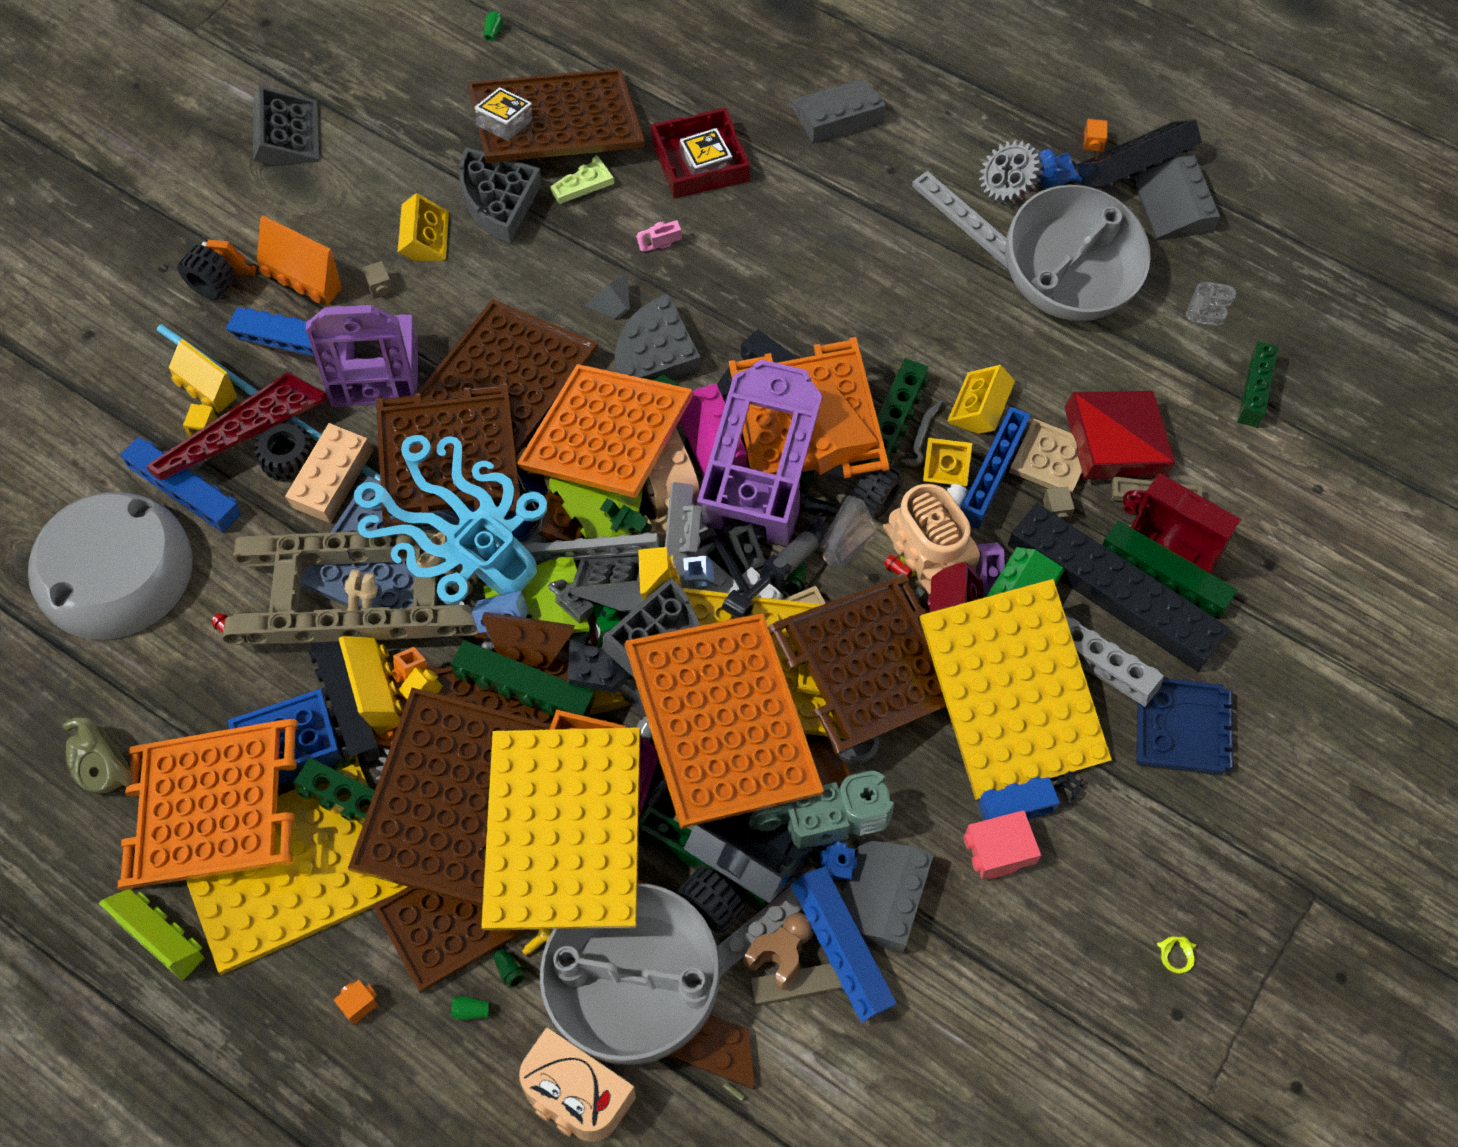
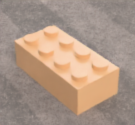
(329, 473)

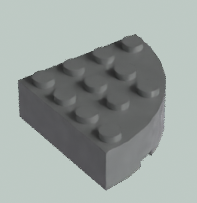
(497, 192)
(656, 344)
(660, 613)

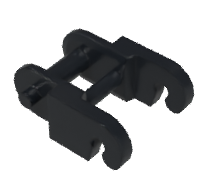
(1060, 782)

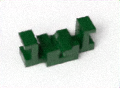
(625, 518)

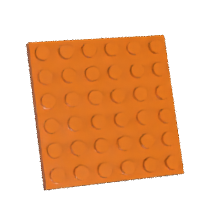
(606, 430)

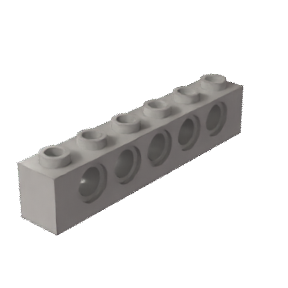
(1120, 676)

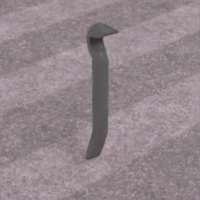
(916, 450)

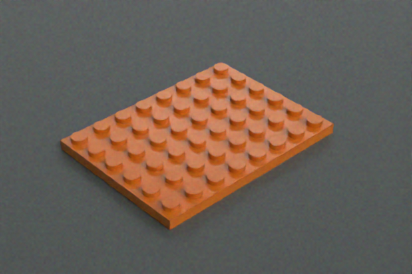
(722, 720)

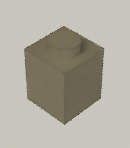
(377, 279)
(1059, 502)

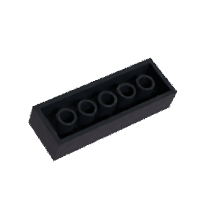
(1139, 153)

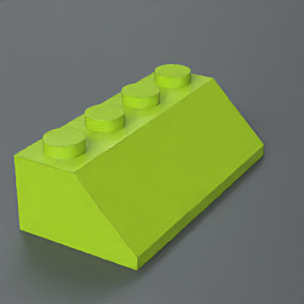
(154, 932)

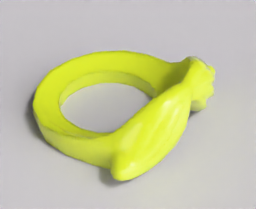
(1187, 947)

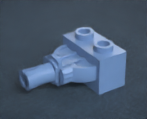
(507, 604)

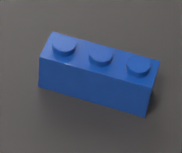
(1034, 797)

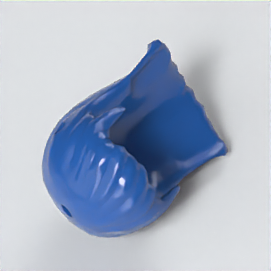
(1056, 169)

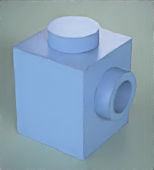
(699, 571)

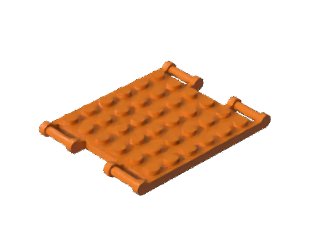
(766, 434)
(208, 805)

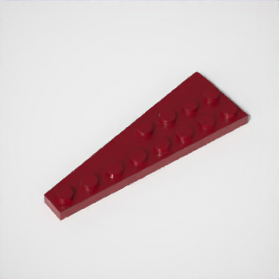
(263, 410)

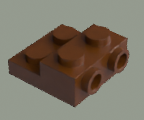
(558, 523)

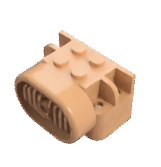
(931, 532)

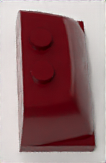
(954, 587)

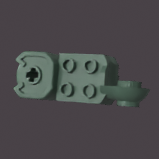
(855, 808)

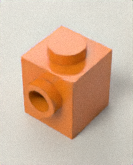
(405, 663)
(356, 1001)

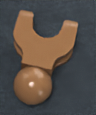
(781, 948)

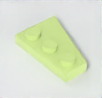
(586, 180)

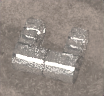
(1205, 301)

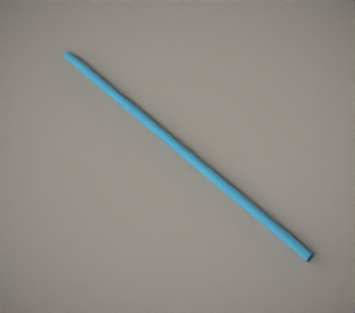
(251, 391)

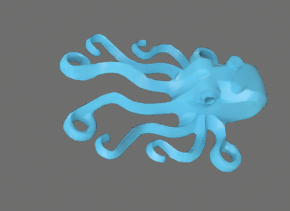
(479, 542)

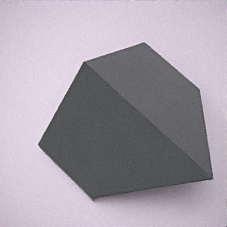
(612, 300)

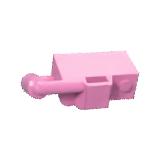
(660, 236)

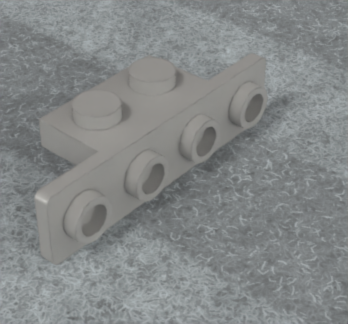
(682, 524)

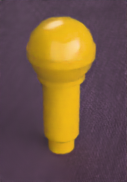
(543, 936)

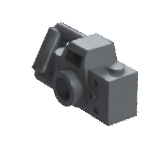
(575, 606)

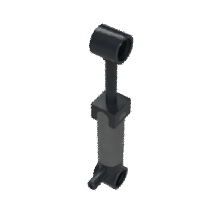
(779, 567)

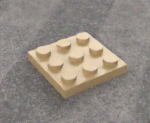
(1048, 457)

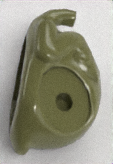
(94, 758)

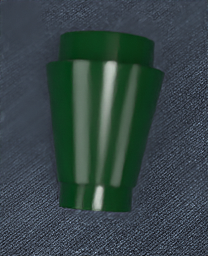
(796, 580)
(510, 970)

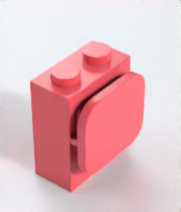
(1002, 845)

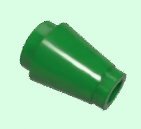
(493, 24)
(468, 1008)

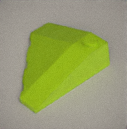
(585, 505)
(542, 600)

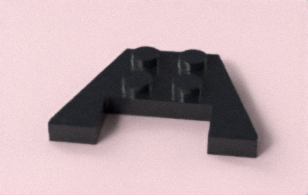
(592, 666)

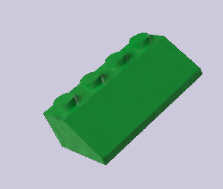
(1025, 569)

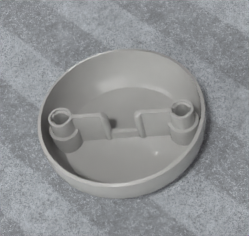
(1077, 252)
(109, 565)
(632, 986)

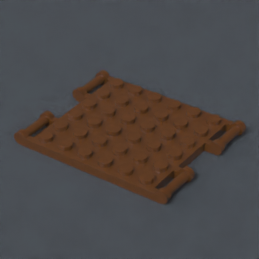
(480, 424)
(865, 661)

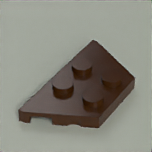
(527, 639)
(720, 1050)

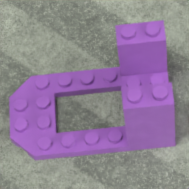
(363, 380)
(750, 493)

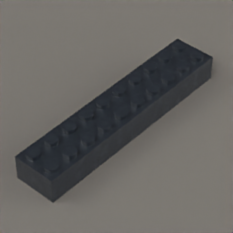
(1121, 588)

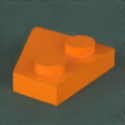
(233, 257)

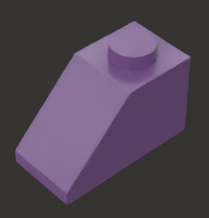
(990, 564)

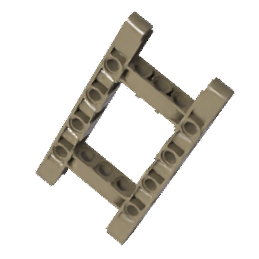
(286, 625)

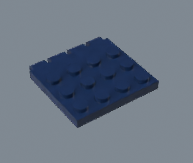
(1186, 727)

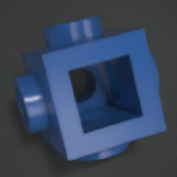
(839, 861)

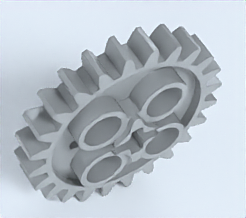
(1016, 174)

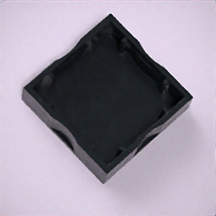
(751, 857)

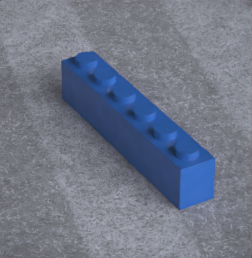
(270, 330)
(995, 466)
(184, 487)
(843, 944)

